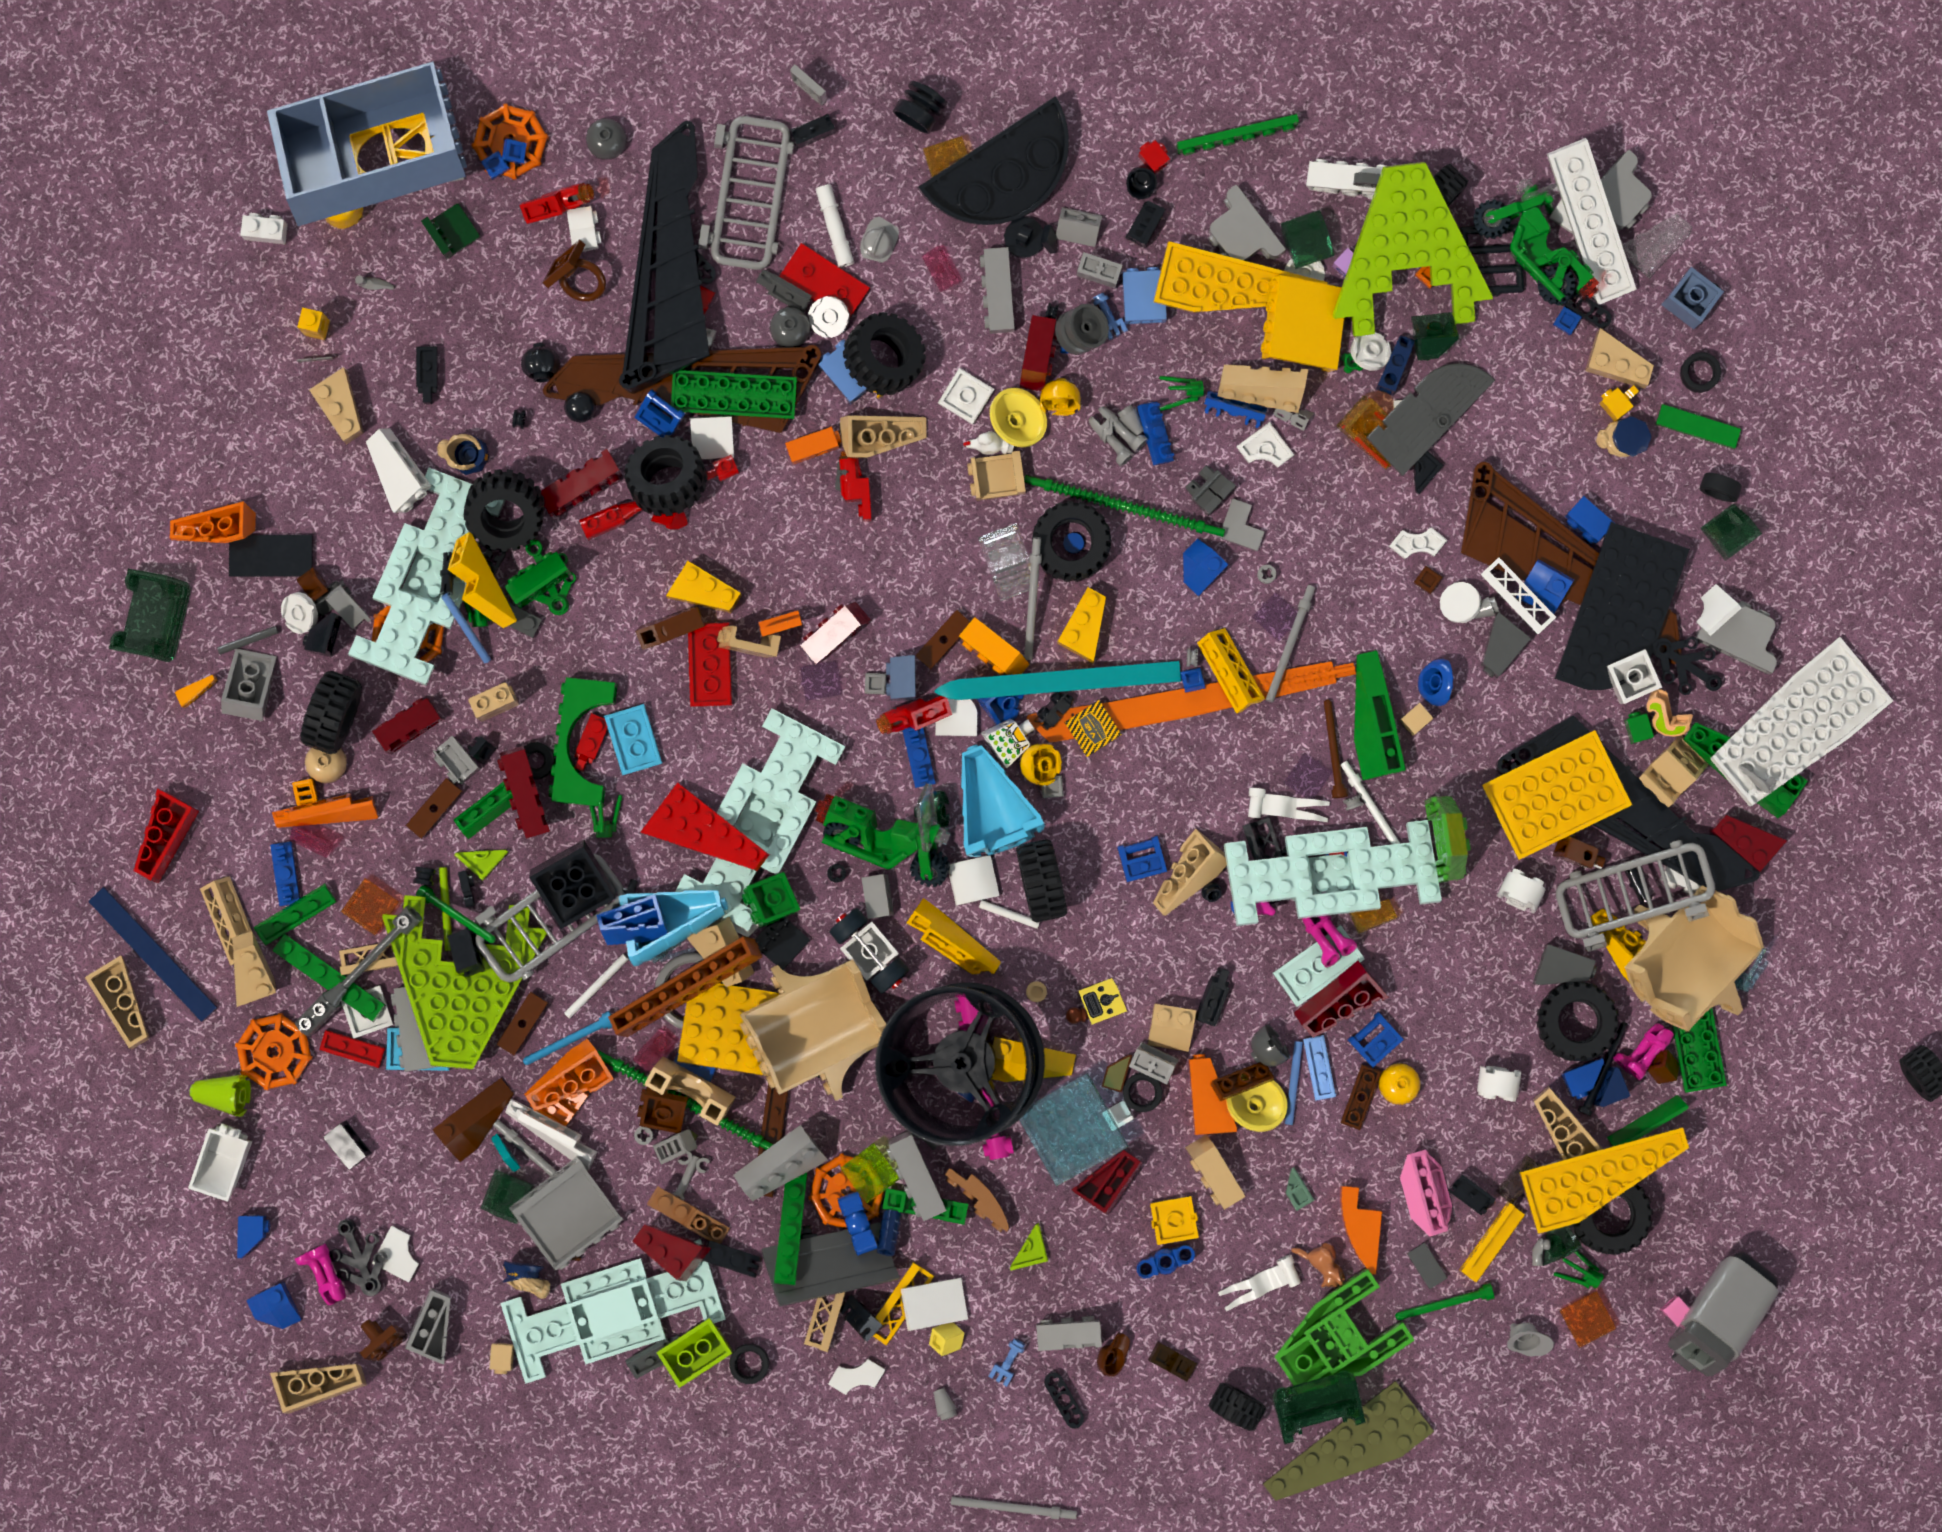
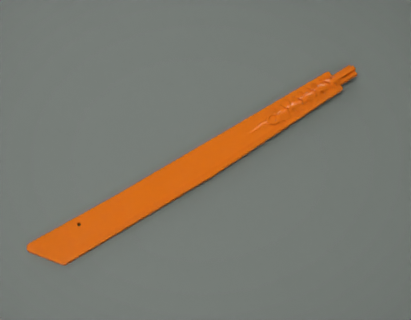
(1180, 705)

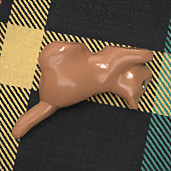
(1323, 1260)

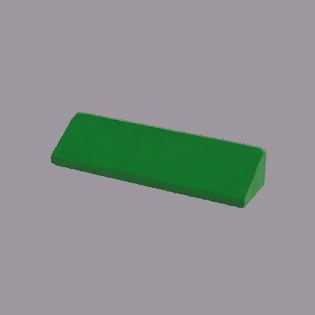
(484, 811)
(1649, 1121)

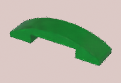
(899, 1201)

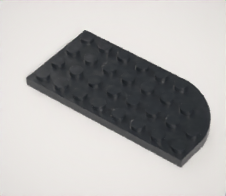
(1621, 605)

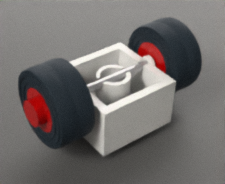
(869, 950)

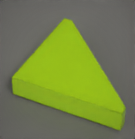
(481, 861)
(1032, 1251)

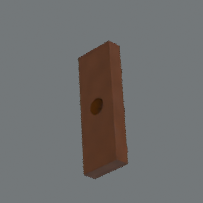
(934, 649)
(424, 818)
(514, 1034)
(1242, 1081)
(1355, 1109)

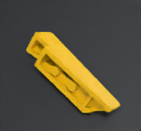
(951, 939)

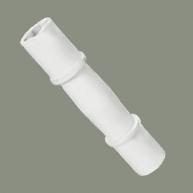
(834, 226)

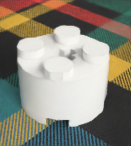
(1522, 891)
(1498, 1082)

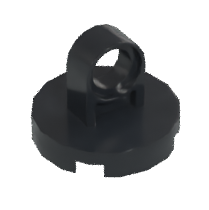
(1023, 237)

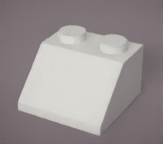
(1642, 684)

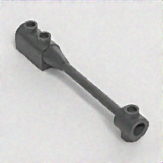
(329, 1001)

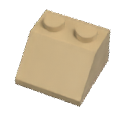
(1171, 1027)

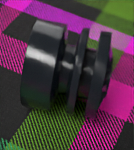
(921, 104)

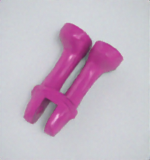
(1329, 953)
(1637, 1063)
(329, 1285)

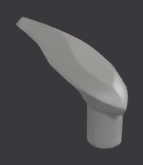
(373, 283)
(1762, 784)

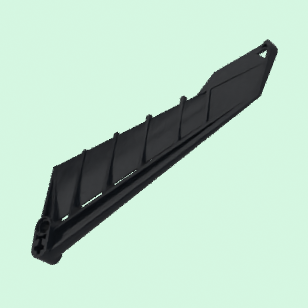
(678, 304)
(1647, 816)

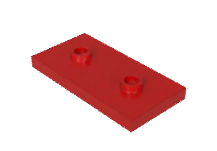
(822, 278)
(709, 668)

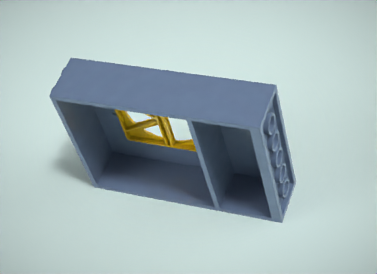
(322, 137)

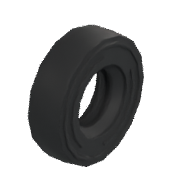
(549, 759)

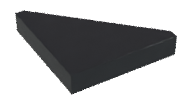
(1425, 470)

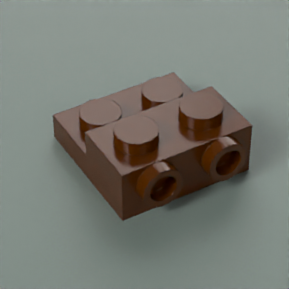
(661, 1111)

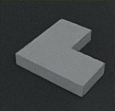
(1235, 526)

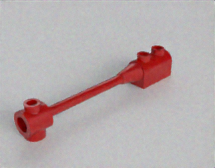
(617, 514)

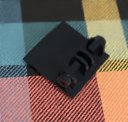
(781, 942)

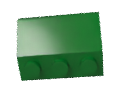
(537, 579)

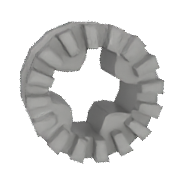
(1268, 580)
(1191, 657)
(1351, 804)
(648, 1139)

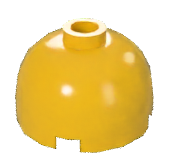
(1060, 397)
(1040, 764)
(1399, 1084)

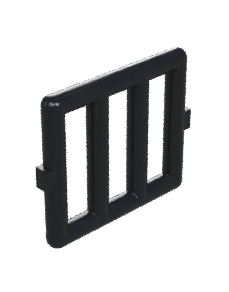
(1496, 269)

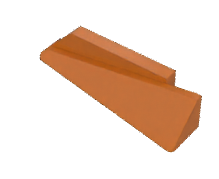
(327, 811)

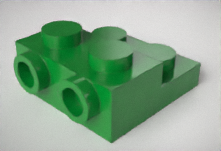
(770, 900)

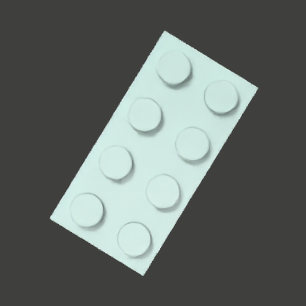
(1307, 975)

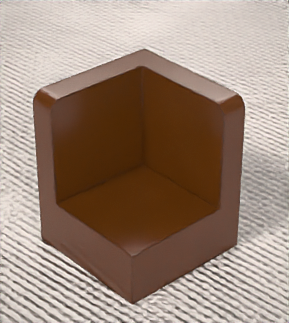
(313, 584)
(1664, 1067)

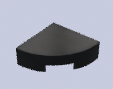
(1049, 239)

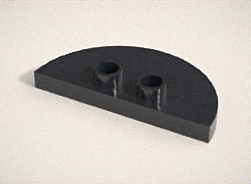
(1007, 172)

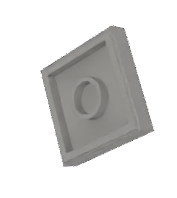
(808, 85)

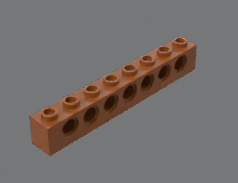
(685, 986)

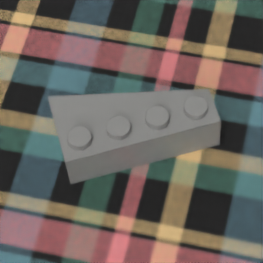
(780, 1164)

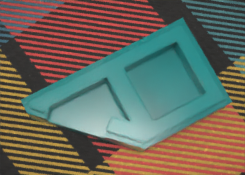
(505, 1153)

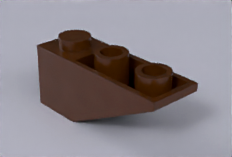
(669, 628)

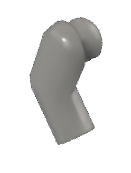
(1537, 1251)

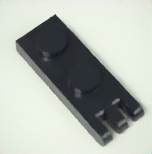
(731, 1259)

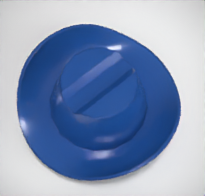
(1436, 682)

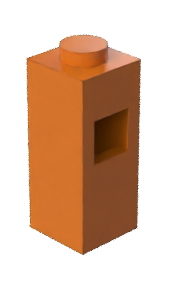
(813, 445)

